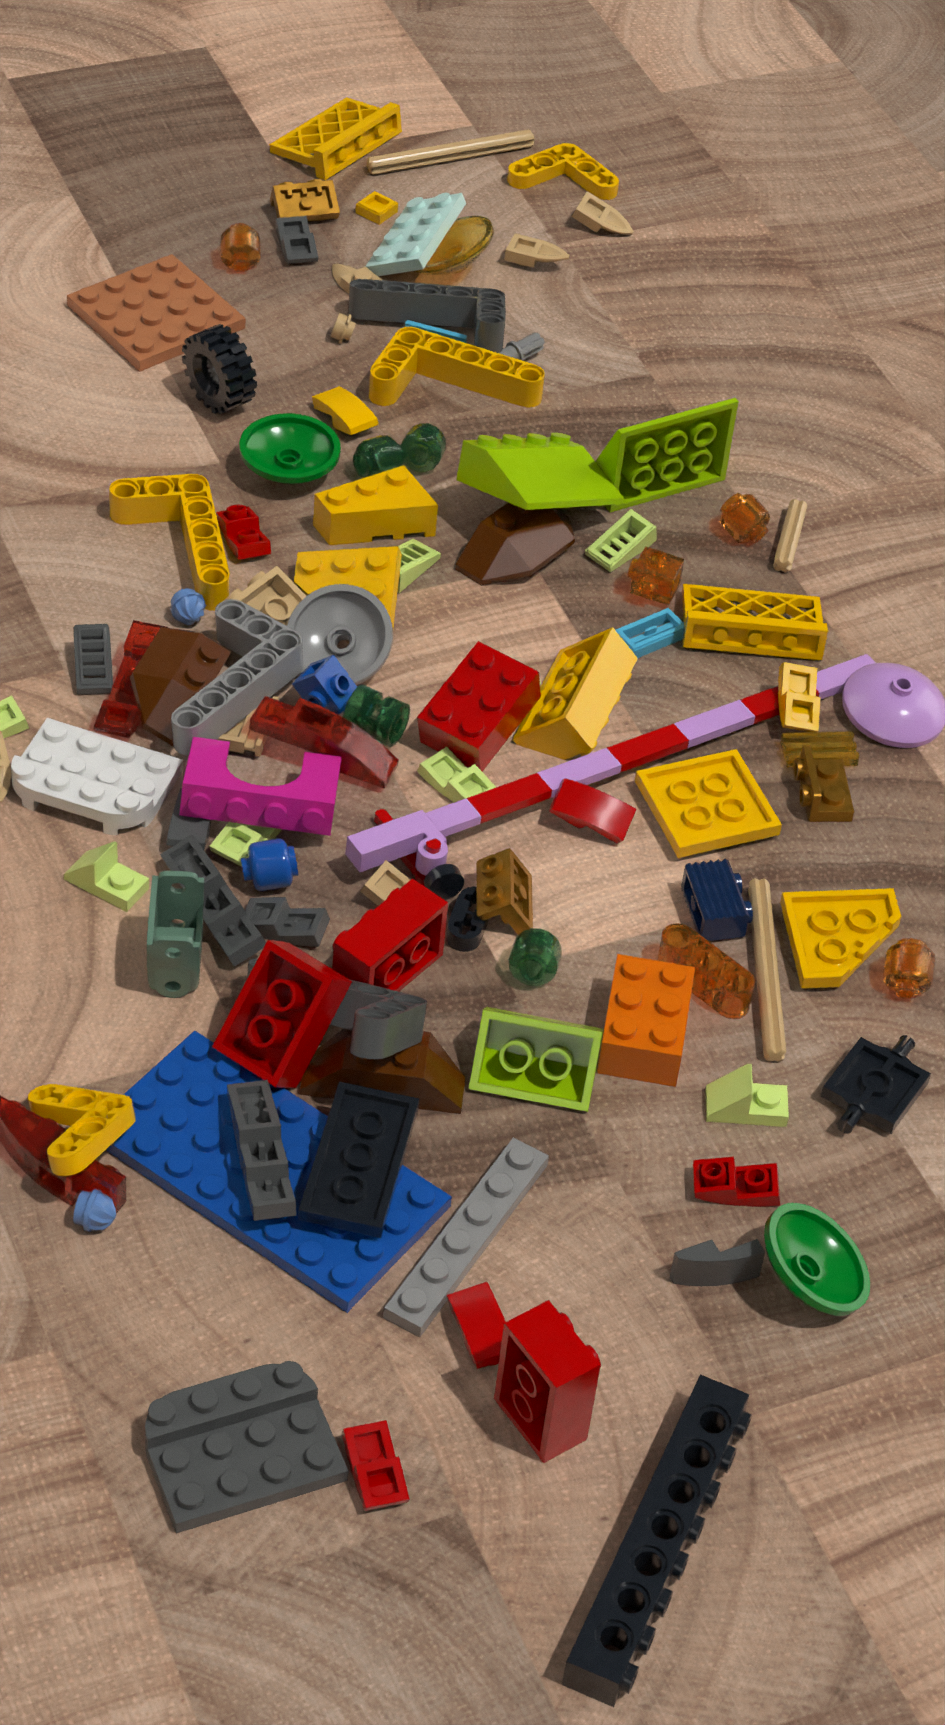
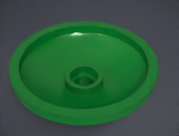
(289, 448)
(816, 1259)

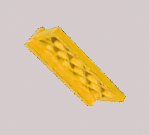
(341, 148)
(761, 634)

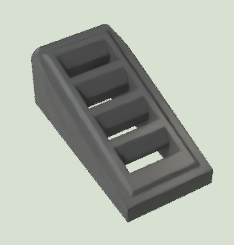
(92, 658)

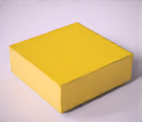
(376, 207)

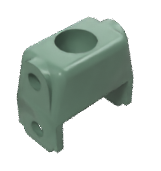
(173, 947)

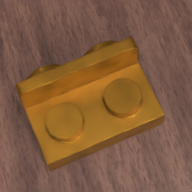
(310, 199)
(823, 788)
(505, 890)

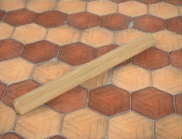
(450, 152)
(767, 971)

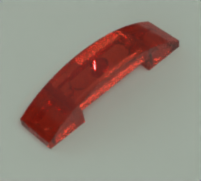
(120, 712)

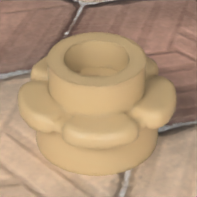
(343, 328)

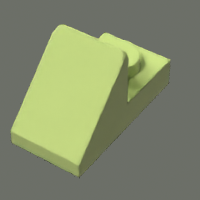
(106, 878)
(741, 1101)

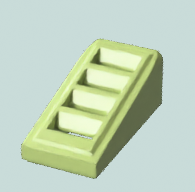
(630, 522)
(413, 568)

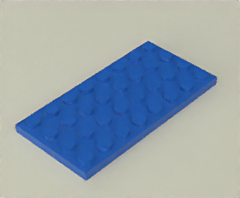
(190, 1150)

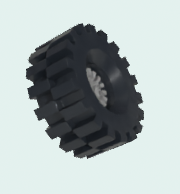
(219, 369)

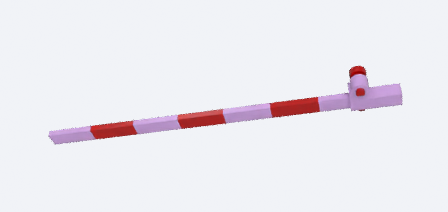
(421, 836)

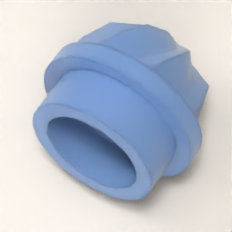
(187, 606)
(94, 1210)

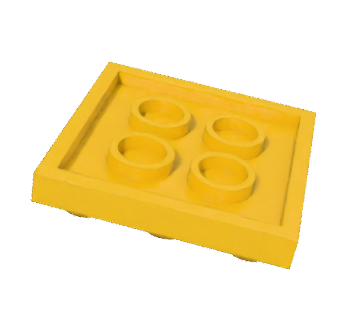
(707, 803)

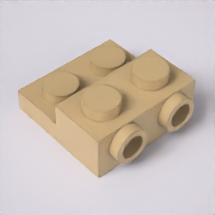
(271, 594)

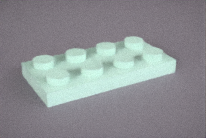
(416, 234)

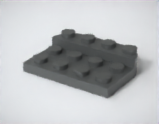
(240, 1444)

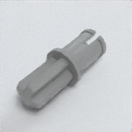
(525, 347)

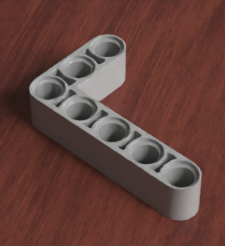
(268, 662)

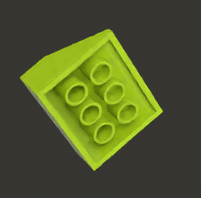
(670, 453)
(536, 472)

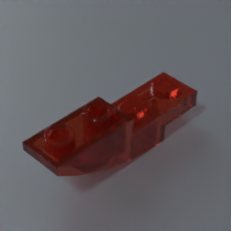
(326, 733)
(27, 1140)

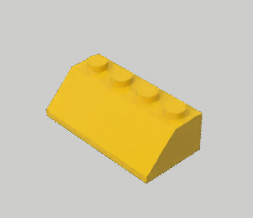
(578, 696)

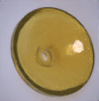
(460, 246)

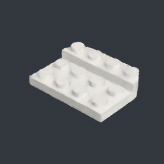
(94, 776)

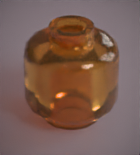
(240, 247)
(744, 518)
(909, 968)

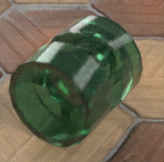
(378, 716)

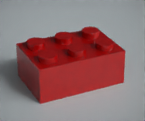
(479, 706)
(394, 939)
(281, 1014)
(547, 1380)

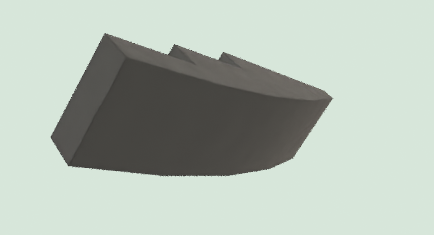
(221, 910)
(261, 1150)

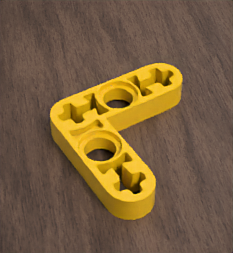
(561, 160)
(94, 1119)

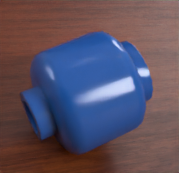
(270, 864)

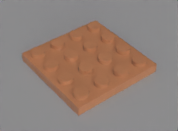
(152, 310)

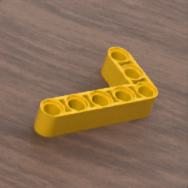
(455, 363)
(185, 500)

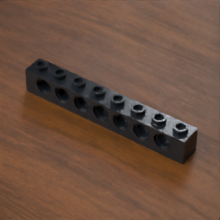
(591, 1666)

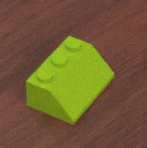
(536, 1059)

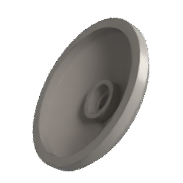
(344, 614)

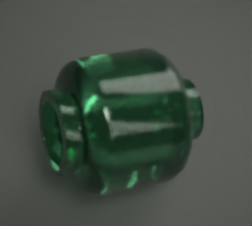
(423, 447)
(377, 455)
(535, 957)

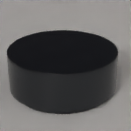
(444, 881)

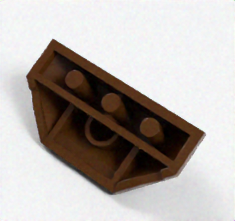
(515, 544)
(173, 672)
(416, 1072)

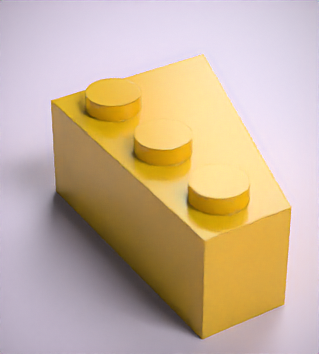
(373, 507)

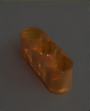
(717, 977)

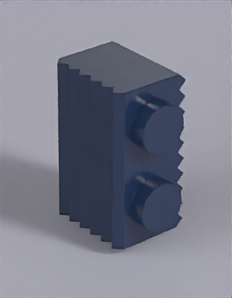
(716, 900)

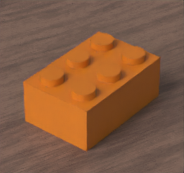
(646, 1020)

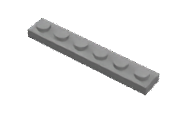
(465, 1237)

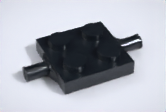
(876, 1084)

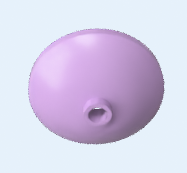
(894, 705)

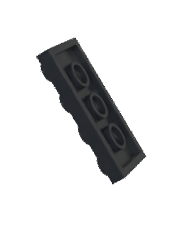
(359, 1160)

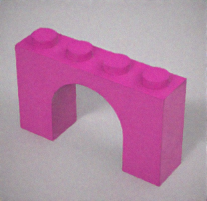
(218, 795)

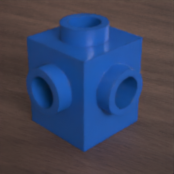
(326, 684)

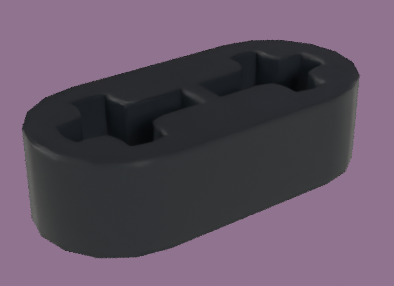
(463, 917)

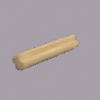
(790, 535)

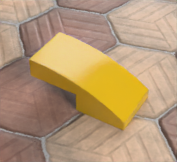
(347, 410)
(797, 697)

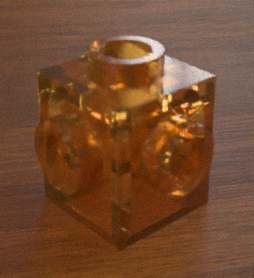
(656, 575)

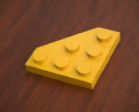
(367, 568)
(837, 931)

